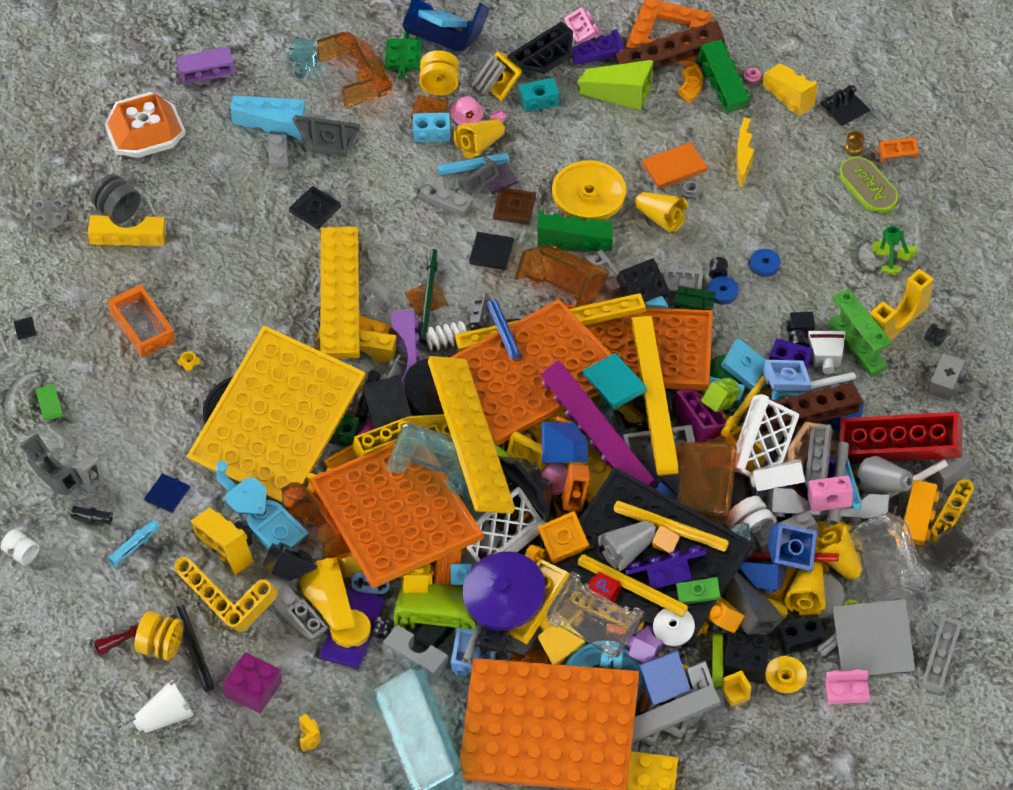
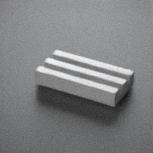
(487, 73)

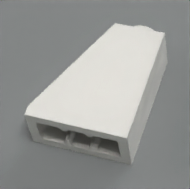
(778, 475)

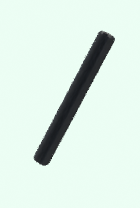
(194, 649)

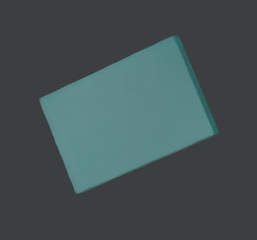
(614, 381)

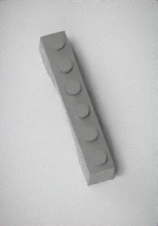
(789, 501)

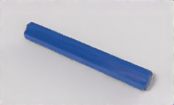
(503, 329)

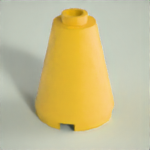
(477, 136)
(663, 209)
(838, 541)
(807, 592)

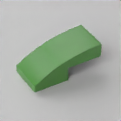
(49, 402)

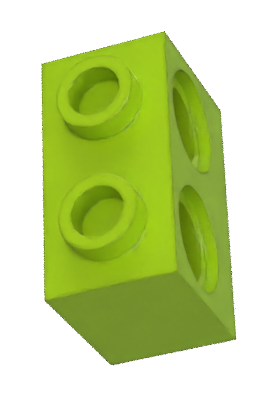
(721, 394)

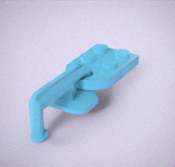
(250, 499)

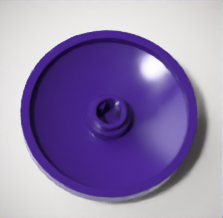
(504, 591)

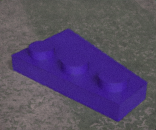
(598, 50)

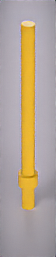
(733, 421)

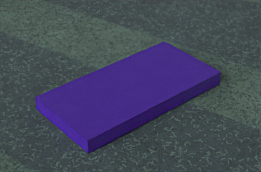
(352, 657)

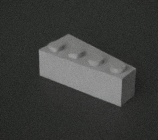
(952, 473)

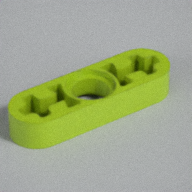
(717, 660)

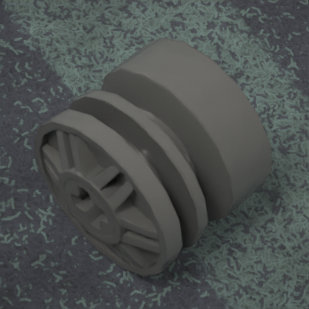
(115, 198)

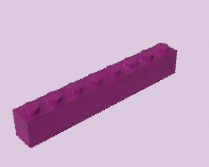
(593, 422)

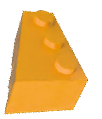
(920, 510)

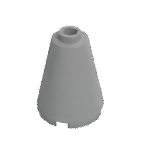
(883, 477)
(626, 543)

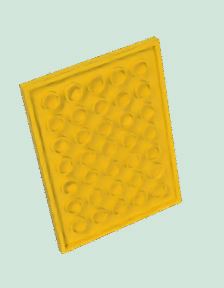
(277, 413)

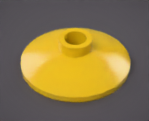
(786, 667)

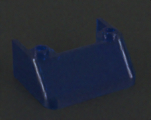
(444, 36)

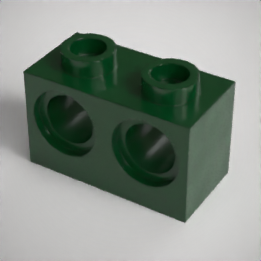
(347, 424)

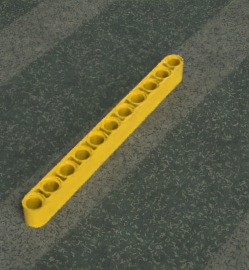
(655, 397)

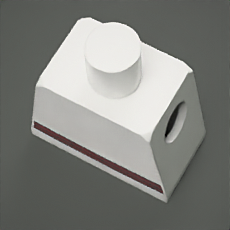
(827, 349)

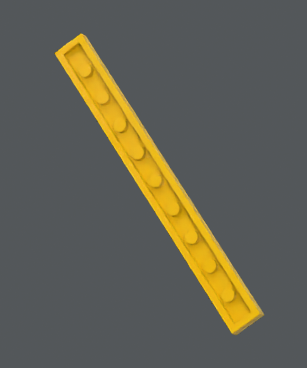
(586, 314)

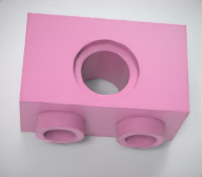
(830, 493)

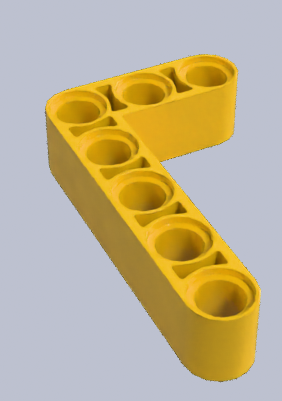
(219, 598)

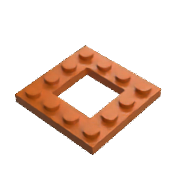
(666, 11)

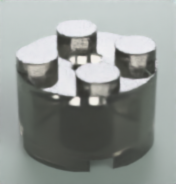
(950, 547)

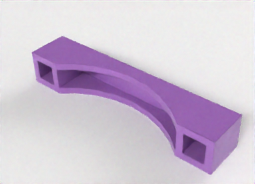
(404, 328)

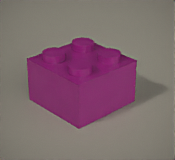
(252, 682)

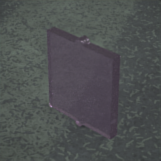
(503, 181)

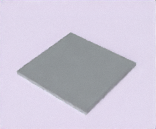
(874, 637)

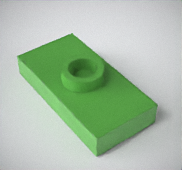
(698, 591)

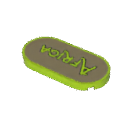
(868, 184)

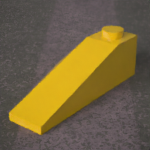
(328, 593)

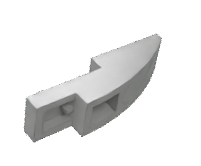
(296, 611)

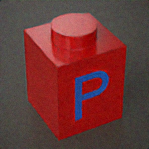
(605, 586)

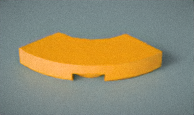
(693, 83)

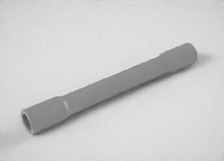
(841, 458)

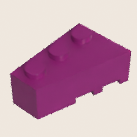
(691, 411)

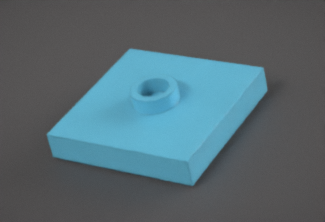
(442, 18)
(744, 363)

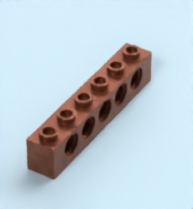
(679, 52)
(816, 406)

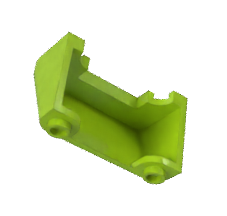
(440, 607)

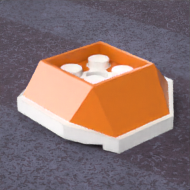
(143, 125)

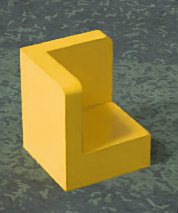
(736, 688)

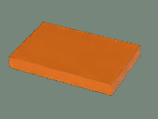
(674, 165)

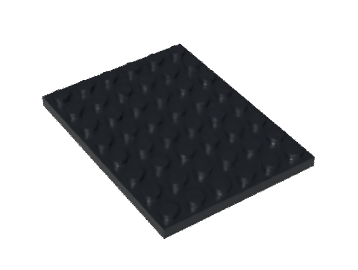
(602, 518)

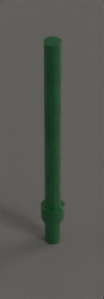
(432, 266)

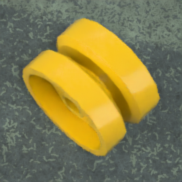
(439, 73)

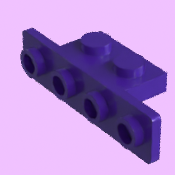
(667, 569)

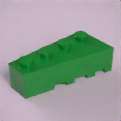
(723, 76)
(573, 233)

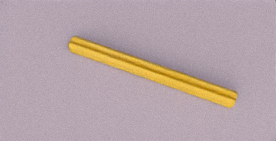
(676, 527)
(634, 585)

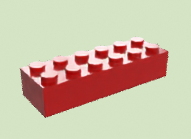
(903, 436)

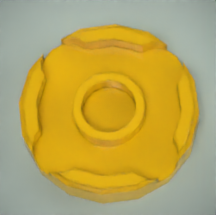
(356, 635)

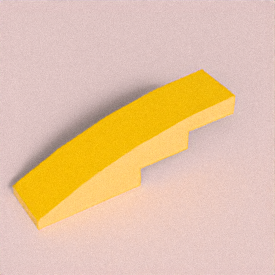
(744, 152)

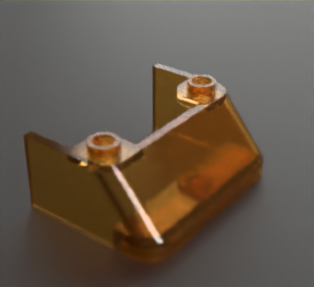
(372, 78)
(562, 270)

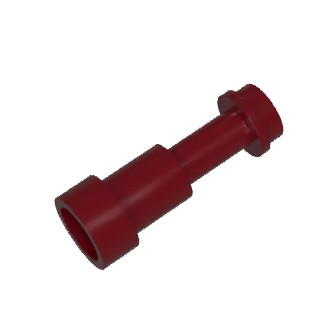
(103, 645)

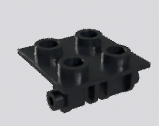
(845, 105)

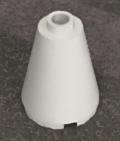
(163, 709)

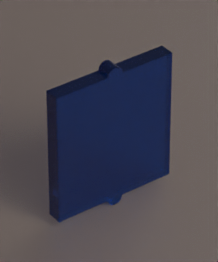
(167, 493)

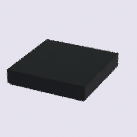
(315, 207)
(491, 250)

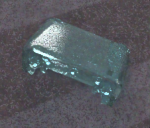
(430, 450)

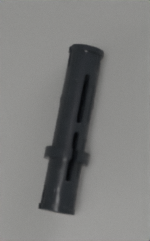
(362, 409)

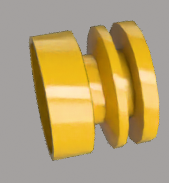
(158, 636)

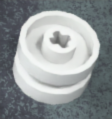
(751, 511)

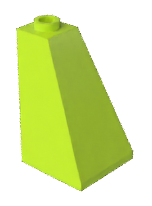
(620, 84)

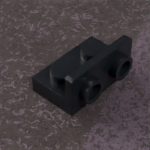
(492, 640)

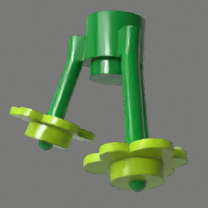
(892, 236)

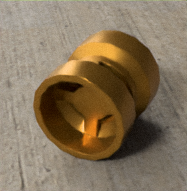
(854, 143)

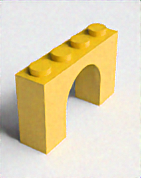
(913, 303)

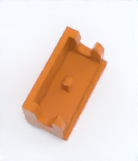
(897, 148)

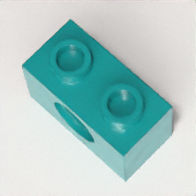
(538, 95)

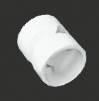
(19, 547)

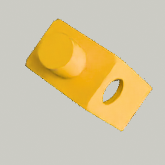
(558, 642)

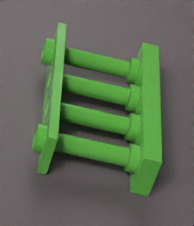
(862, 333)

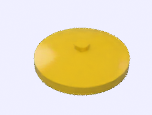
(589, 190)

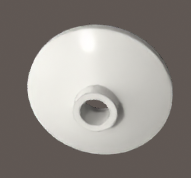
(674, 635)

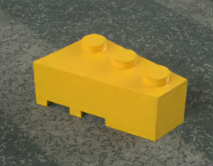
(790, 88)
(224, 538)

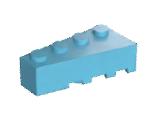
(268, 114)

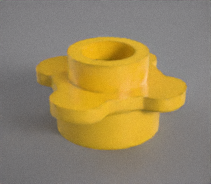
(188, 356)

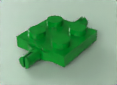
(403, 54)

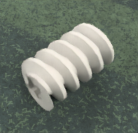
(444, 336)

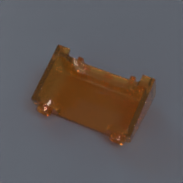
(707, 478)
(306, 505)

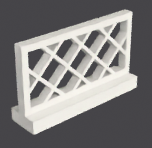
(751, 429)
(519, 539)

